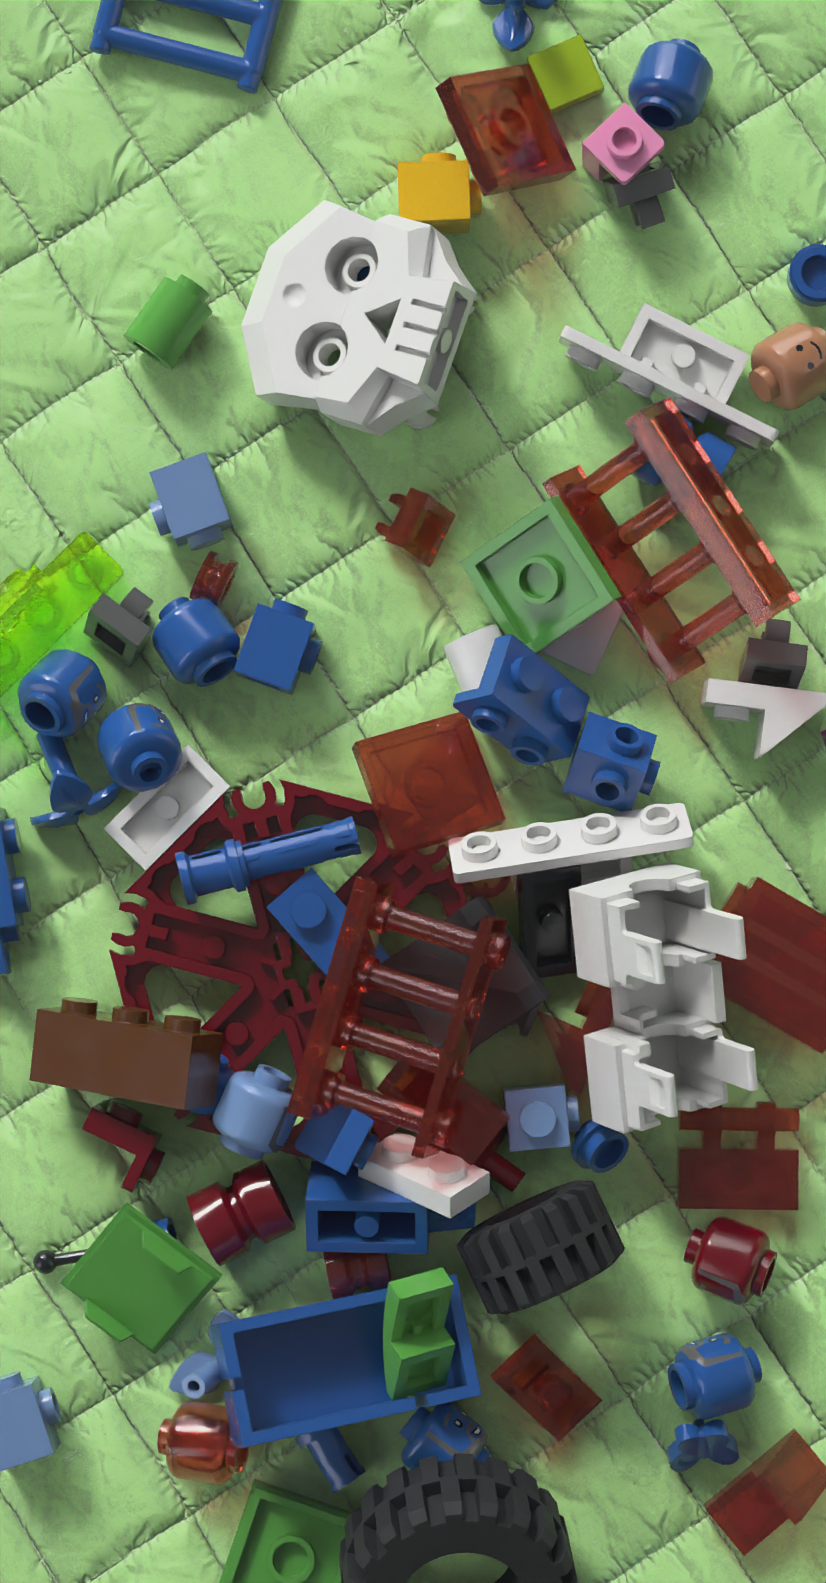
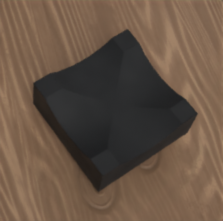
(510, 992)

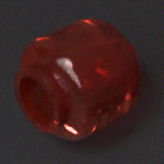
(200, 1444)

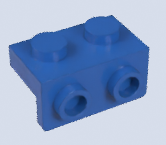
(525, 704)

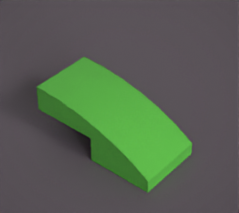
(414, 1334)

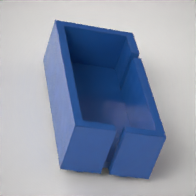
(324, 1368)

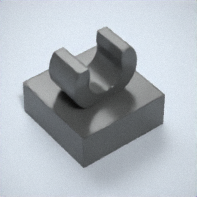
(642, 193)
(120, 626)
(772, 658)

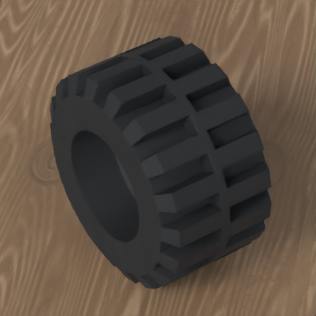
(540, 1247)

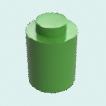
(169, 320)

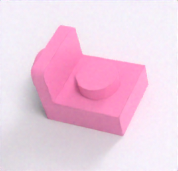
(621, 146)

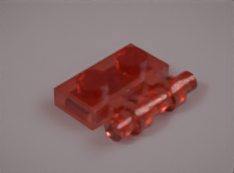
(738, 1176)

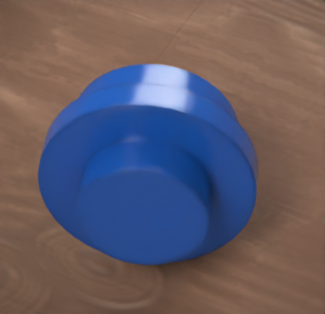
(598, 1147)

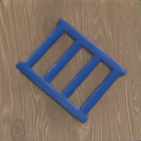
(245, 70)

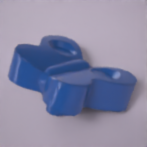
(701, 1442)

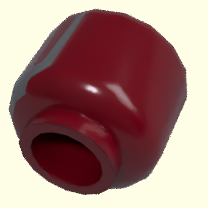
(730, 1260)

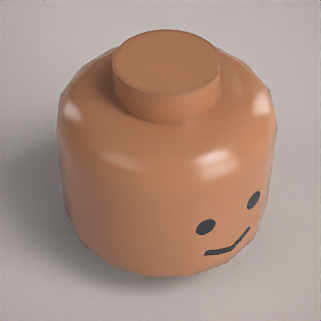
(790, 366)

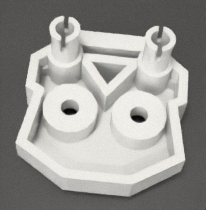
(314, 305)

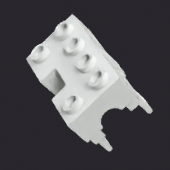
(654, 947)

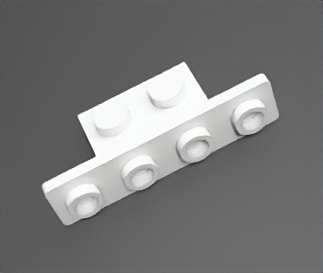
(679, 364)
(597, 842)

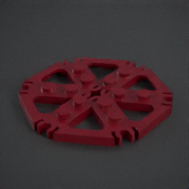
(246, 953)

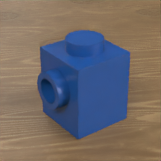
(278, 647)

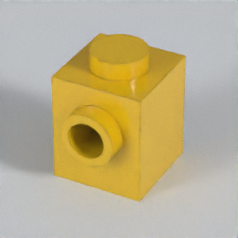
(439, 192)

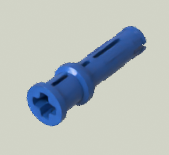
(240, 864)

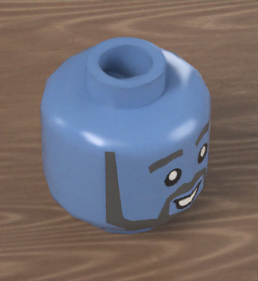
(255, 1112)

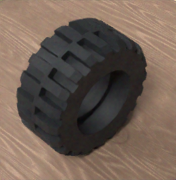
(456, 1510)

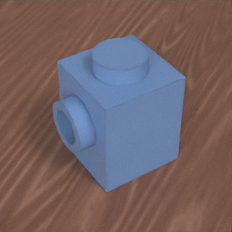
(190, 503)
(540, 1116)
(26, 1420)

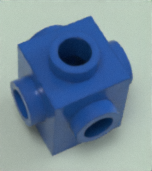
(612, 763)

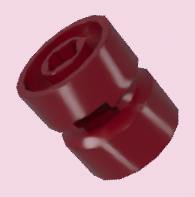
(239, 1213)

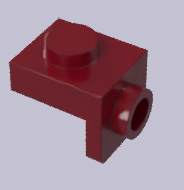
(122, 1127)

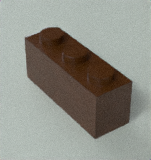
(126, 1054)

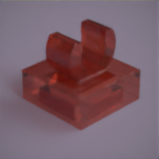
(418, 526)

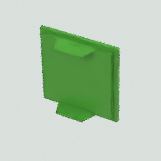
(139, 1280)

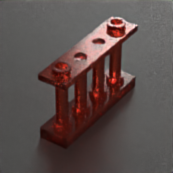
(713, 513)
(340, 1029)

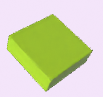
(566, 74)

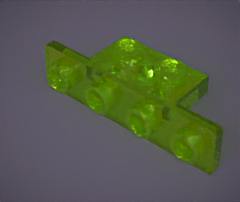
(45, 604)

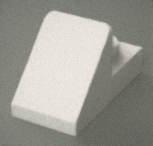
(778, 708)

